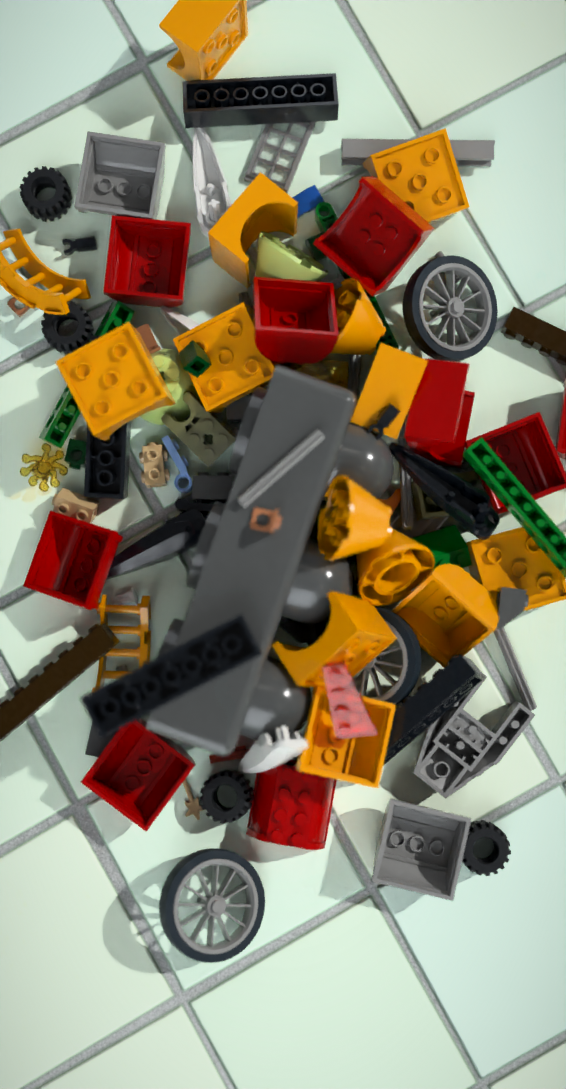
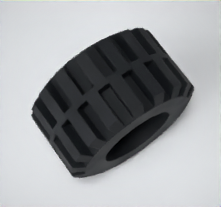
(44, 179)
(77, 339)
(210, 798)
(496, 858)

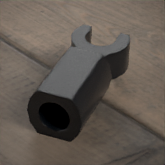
(80, 245)
(385, 419)

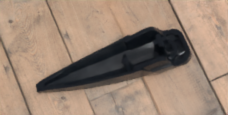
(451, 493)
(161, 544)

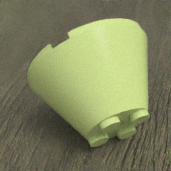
(284, 262)
(177, 381)

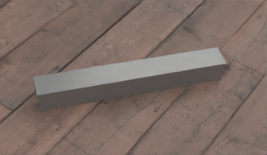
(466, 152)

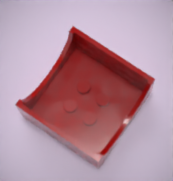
(374, 236)
(440, 413)

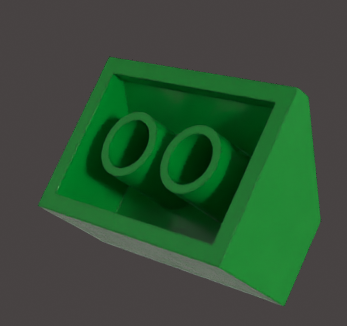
(446, 546)

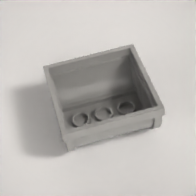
(121, 176)
(420, 849)

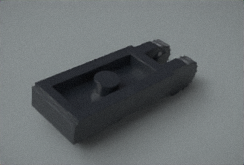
(201, 505)

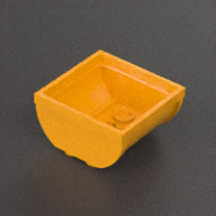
(449, 613)
(348, 759)

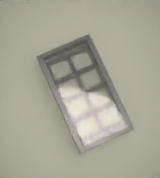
(280, 152)

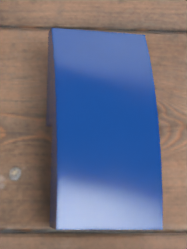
(308, 200)

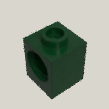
(74, 446)

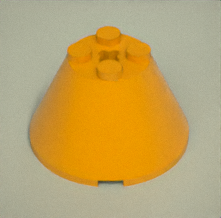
(357, 320)
(351, 520)

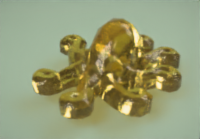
(43, 468)

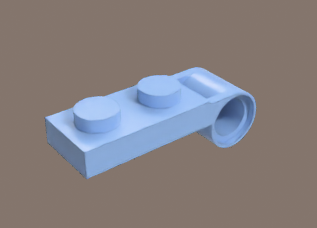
(180, 462)

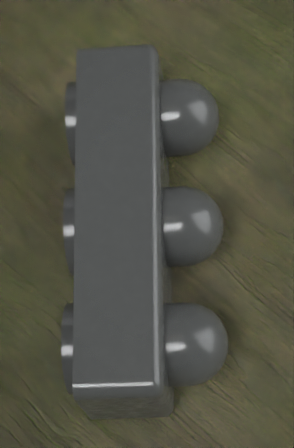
(265, 572)

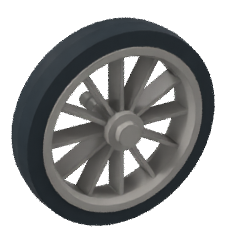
(450, 308)
(411, 662)
(212, 905)

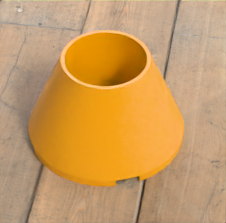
(392, 569)

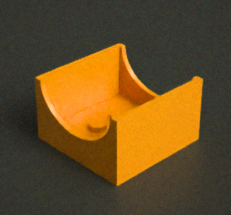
(205, 34)
(422, 175)
(258, 209)
(234, 358)
(114, 380)
(392, 381)
(516, 562)
(353, 636)

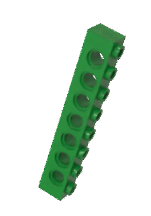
(67, 410)
(518, 502)

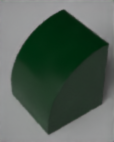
(314, 251)
(194, 359)

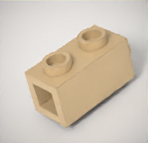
(154, 458)
(75, 505)

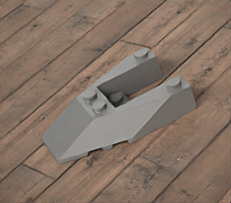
(463, 748)

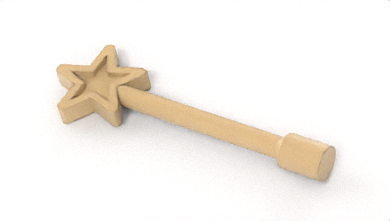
(193, 806)

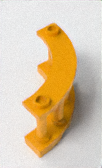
(60, 288)
(142, 630)

